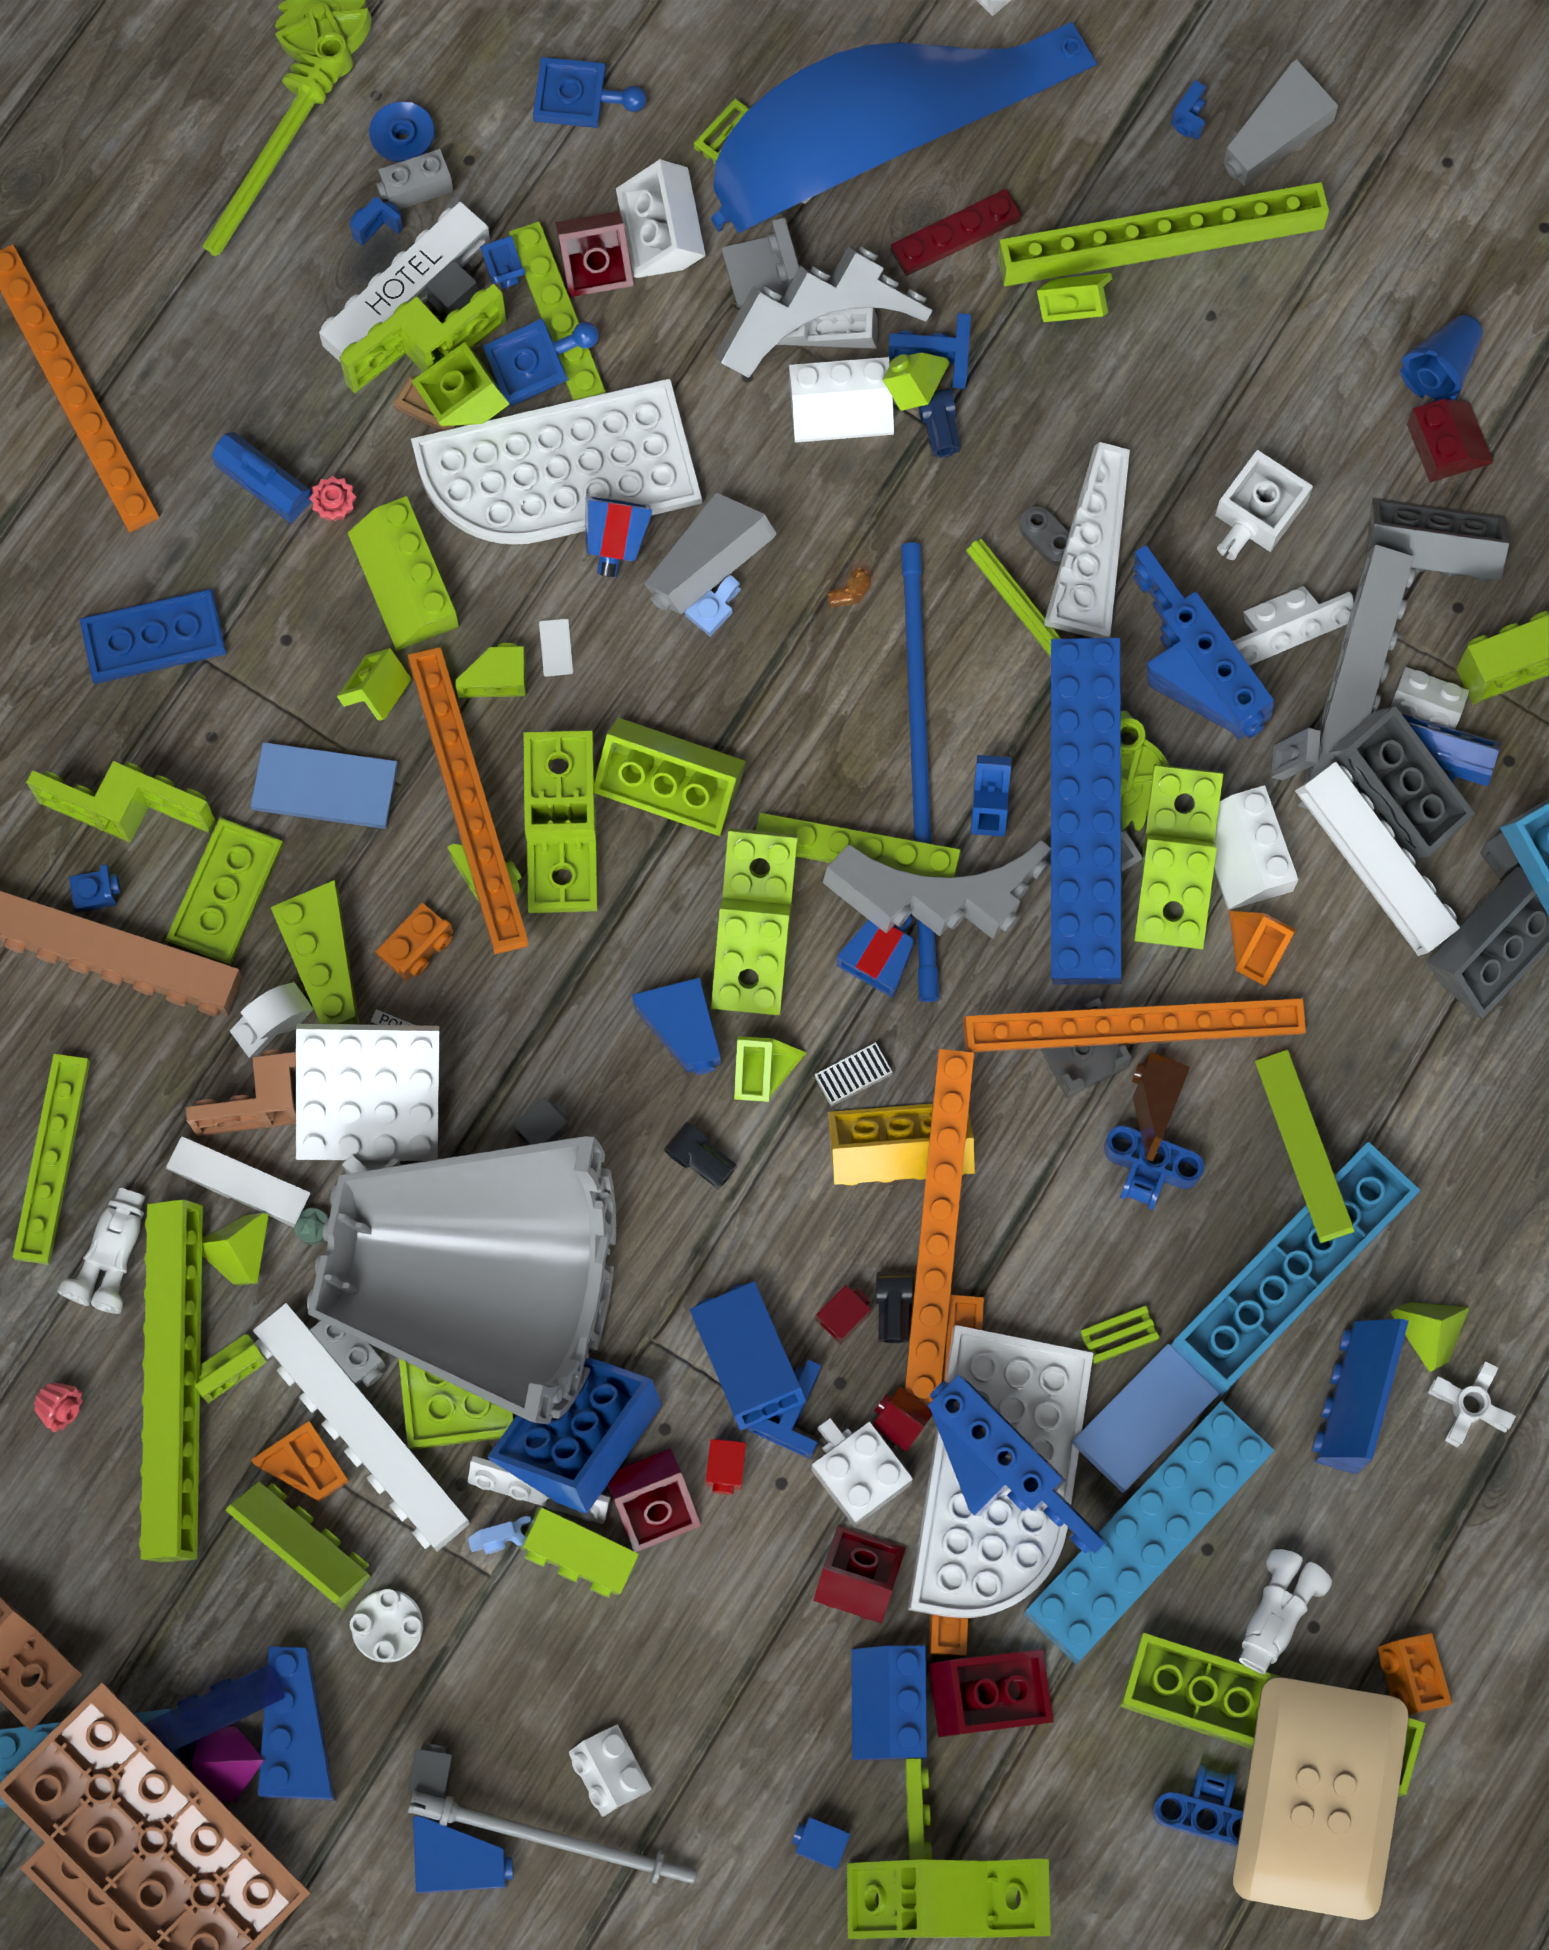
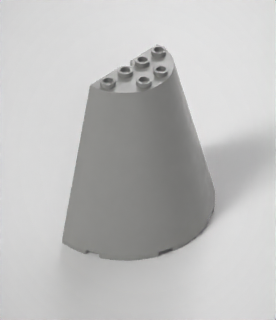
(478, 1268)

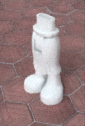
(108, 1252)
(1280, 1611)

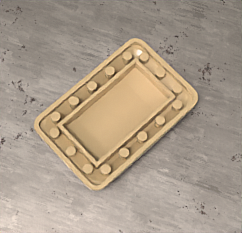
(1320, 1798)

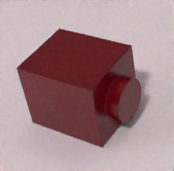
(844, 1313)
(901, 1418)

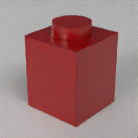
(725, 1466)

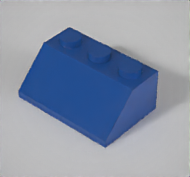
(889, 1703)

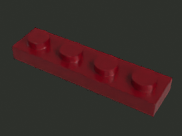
(955, 232)

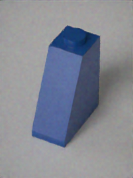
(681, 1023)
(456, 1861)

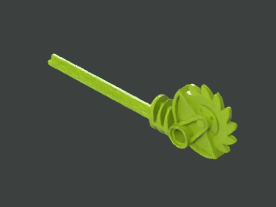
(310, 35)
(1136, 759)

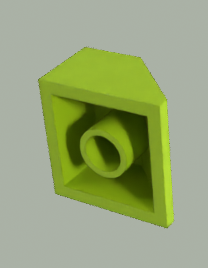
(460, 389)

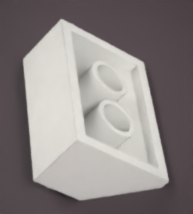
(660, 220)
(840, 400)
(1251, 850)

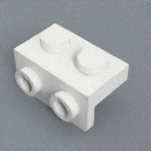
(1429, 698)
(609, 1770)

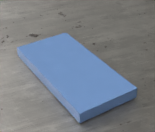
(324, 785)
(1145, 1418)

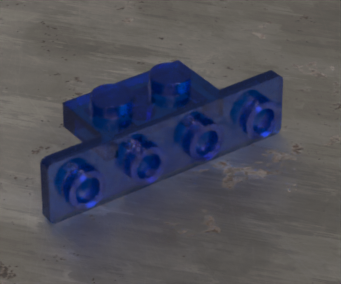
(217, 1709)

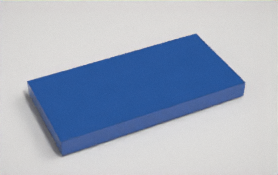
(152, 636)

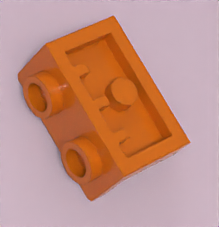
(415, 942)
(1415, 1673)

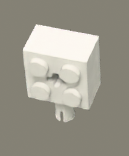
(1251, 517)

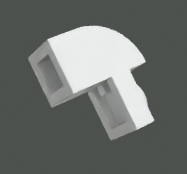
(270, 1015)

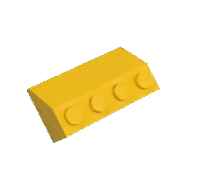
(885, 1144)

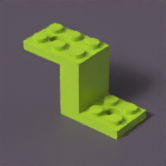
(948, 1899)

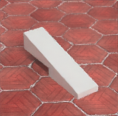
(838, 329)
(238, 1181)

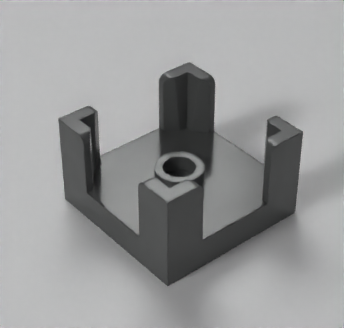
(1086, 1065)

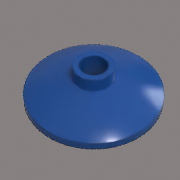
(401, 119)

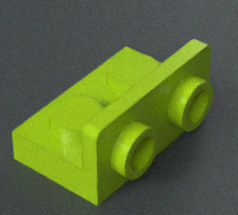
(229, 1368)

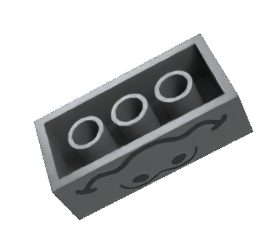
(1403, 782)

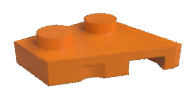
(303, 1463)

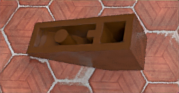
(1156, 1097)

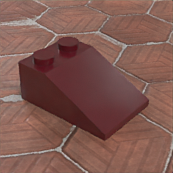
(990, 1693)

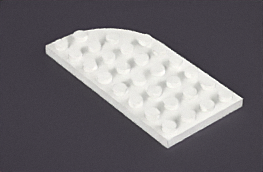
(532, 470)
(997, 1559)

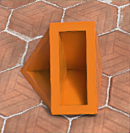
(1258, 943)

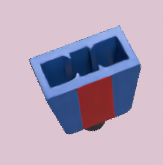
(614, 531)
(878, 956)

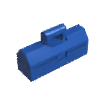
(261, 476)
(1458, 751)

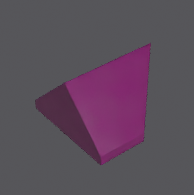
(225, 1763)

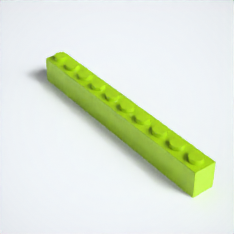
(1162, 234)
(170, 1373)

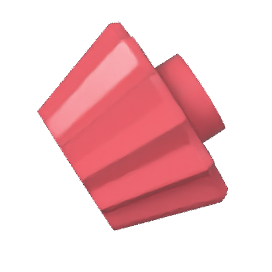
(333, 498)
(58, 1405)

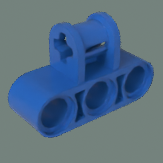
(1144, 1178)
(1206, 1797)

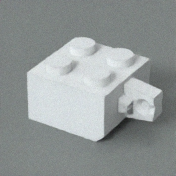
(859, 1471)

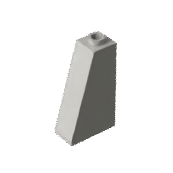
(1281, 123)
(708, 552)

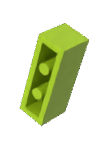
(578, 1553)

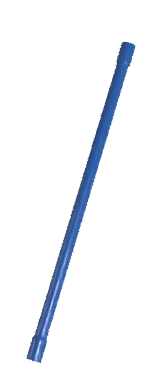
(912, 570)

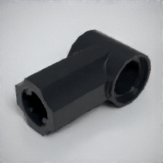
(693, 1150)
(893, 1297)

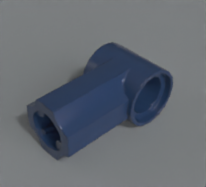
(941, 424)

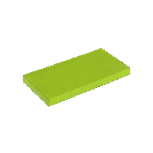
(224, 892)

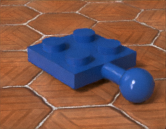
(573, 93)
(530, 360)

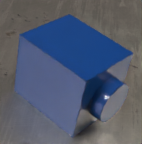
(820, 1843)

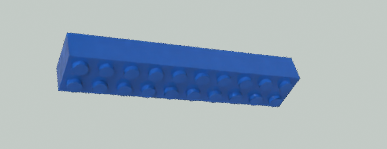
(1086, 812)

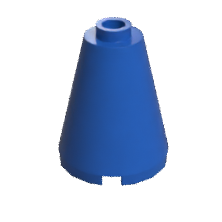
(1443, 359)

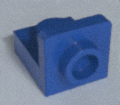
(1186, 113)
(94, 889)

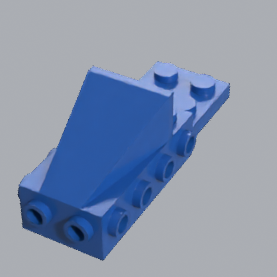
(1200, 659)
(987, 1472)

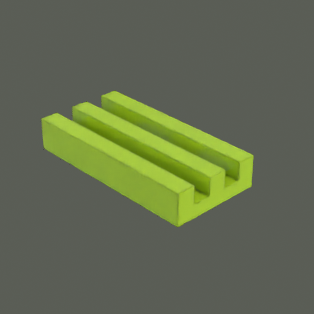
(710, 151)
(1098, 1328)

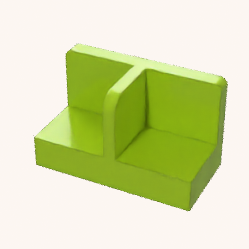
(1074, 297)
(377, 681)

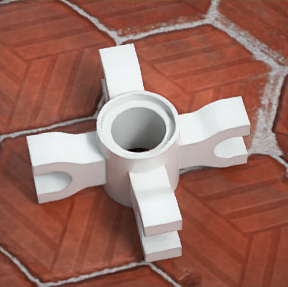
(1494, 1416)

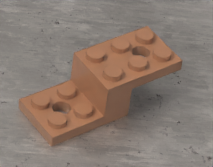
(271, 1108)
(23, 1655)

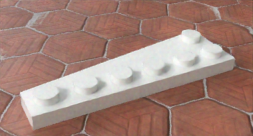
(1088, 569)

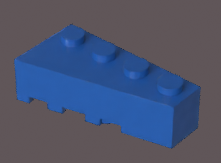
(293, 1733)

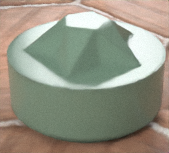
(310, 1226)

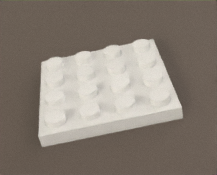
(367, 1092)

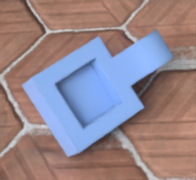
(712, 608)
(495, 1537)

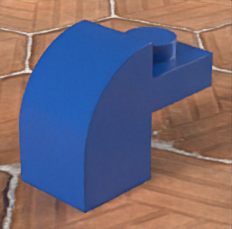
(990, 795)

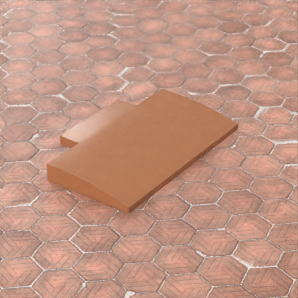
(140, 1842)

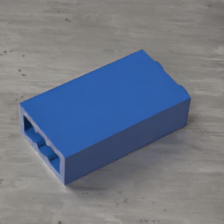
(747, 1355)

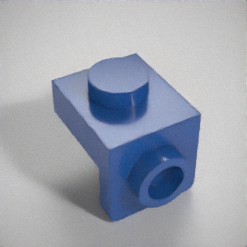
(369, 219)
(502, 262)

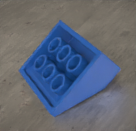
(1359, 1394)
(585, 1447)

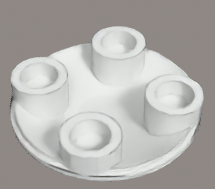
(387, 1626)

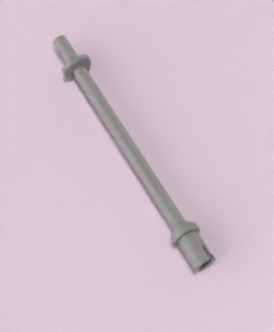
(449, 1811)

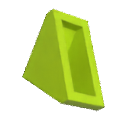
(762, 1067)
(237, 1248)
(1432, 1330)

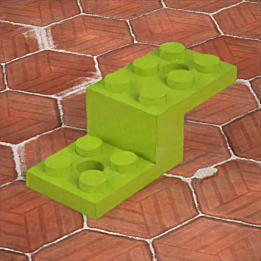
(421, 336)
(122, 800)
(560, 821)
(1178, 856)
(754, 921)

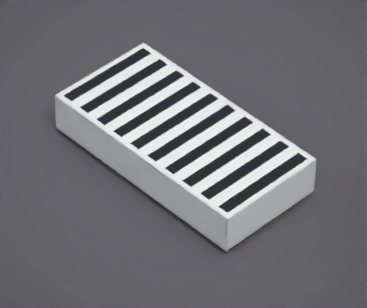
(853, 1074)

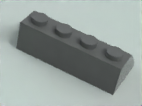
(1441, 538)
(1494, 946)

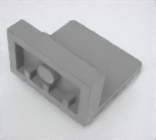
(762, 263)

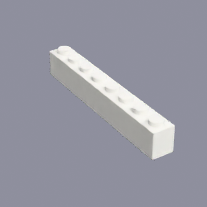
(361, 1427)

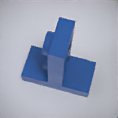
(940, 345)
(783, 1433)

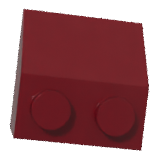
(594, 254)
(1448, 438)
(653, 1500)
(859, 1574)

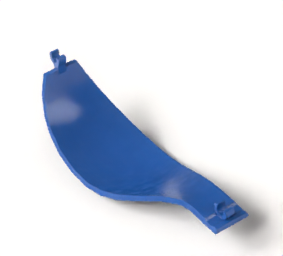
(870, 109)

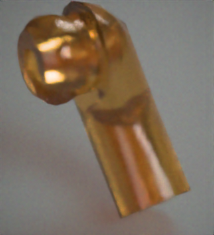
(853, 591)

